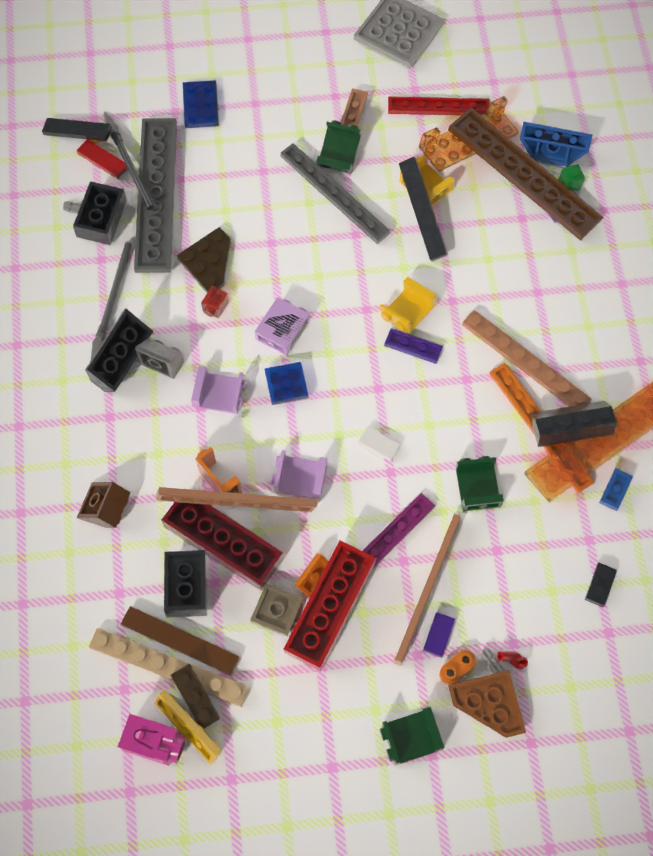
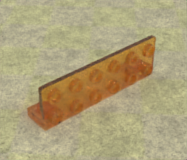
(448, 150)

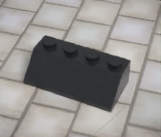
(117, 352)
(573, 423)

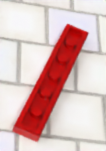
(436, 105)

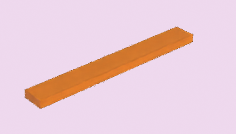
(524, 405)

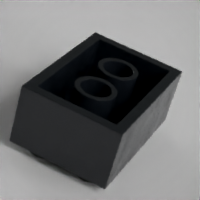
(100, 213)

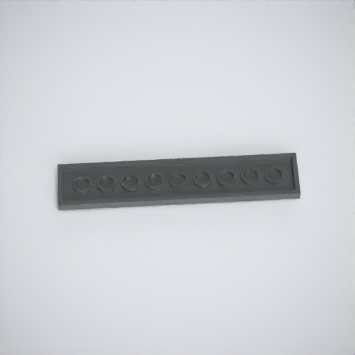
(157, 175)

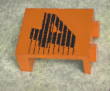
(205, 460)

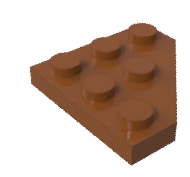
(491, 702)

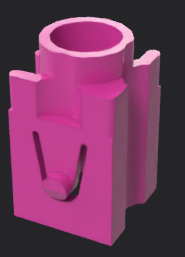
(151, 740)

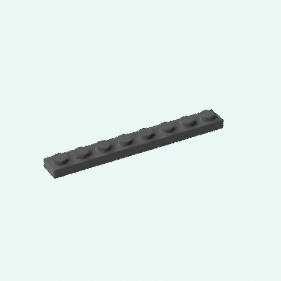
(335, 193)

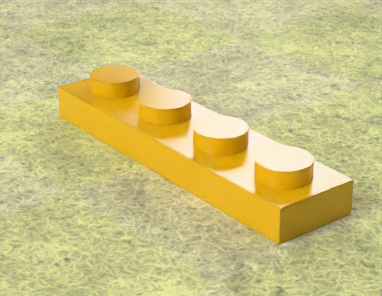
(186, 725)

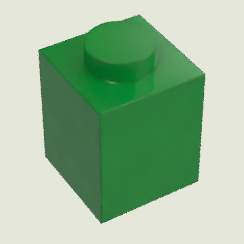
(572, 177)

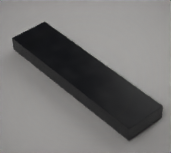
(76, 129)

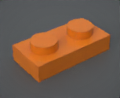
(311, 575)

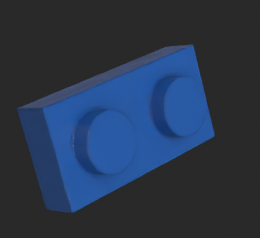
(616, 489)

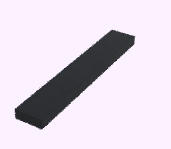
(423, 209)

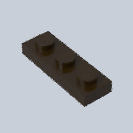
(195, 696)

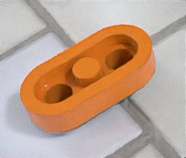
(457, 666)

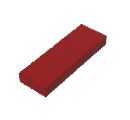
(102, 159)

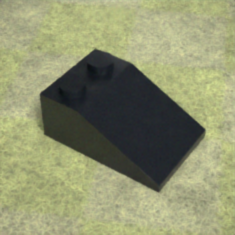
(185, 583)

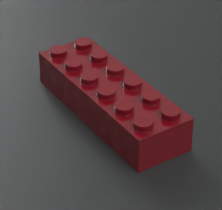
(224, 541)

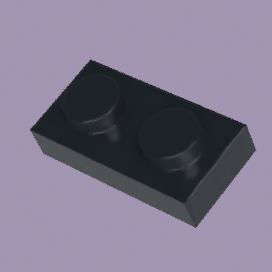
(600, 584)

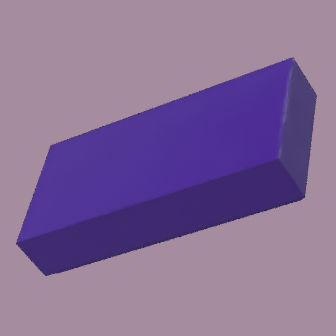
(438, 634)

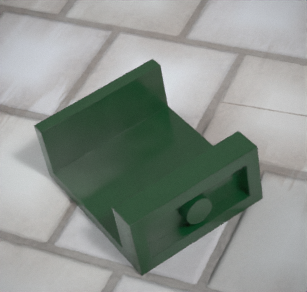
(339, 147)
(478, 484)
(412, 737)

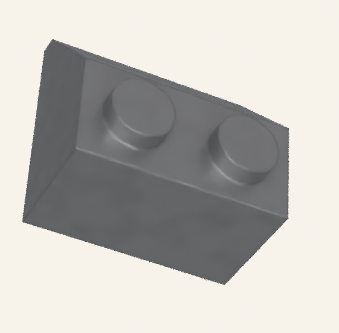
(159, 357)

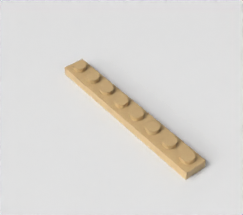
(166, 665)

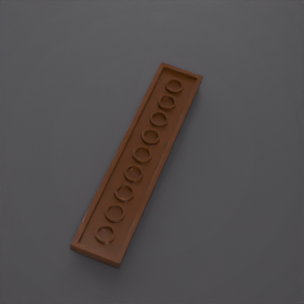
(525, 174)

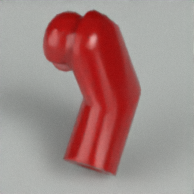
(513, 658)

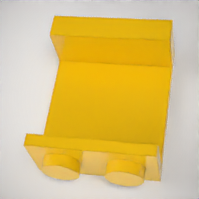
(434, 183)
(410, 306)

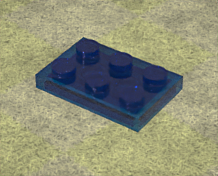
(200, 104)

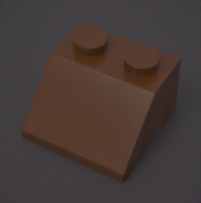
(104, 504)

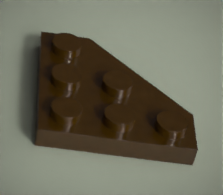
(207, 259)

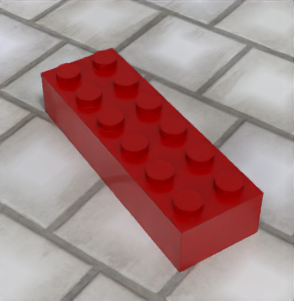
(329, 605)

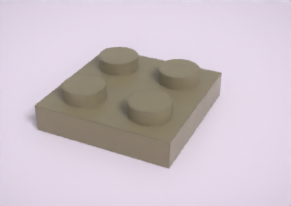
(276, 609)

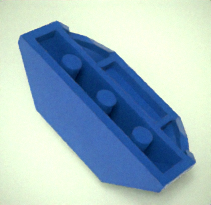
(554, 144)

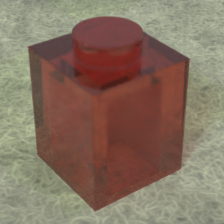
(214, 302)

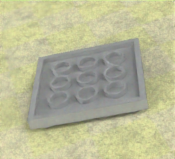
(399, 30)

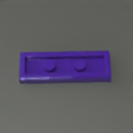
(413, 345)

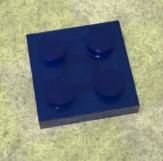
(286, 383)

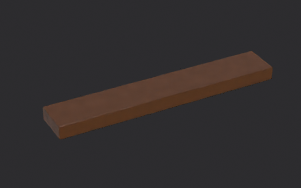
(180, 640)

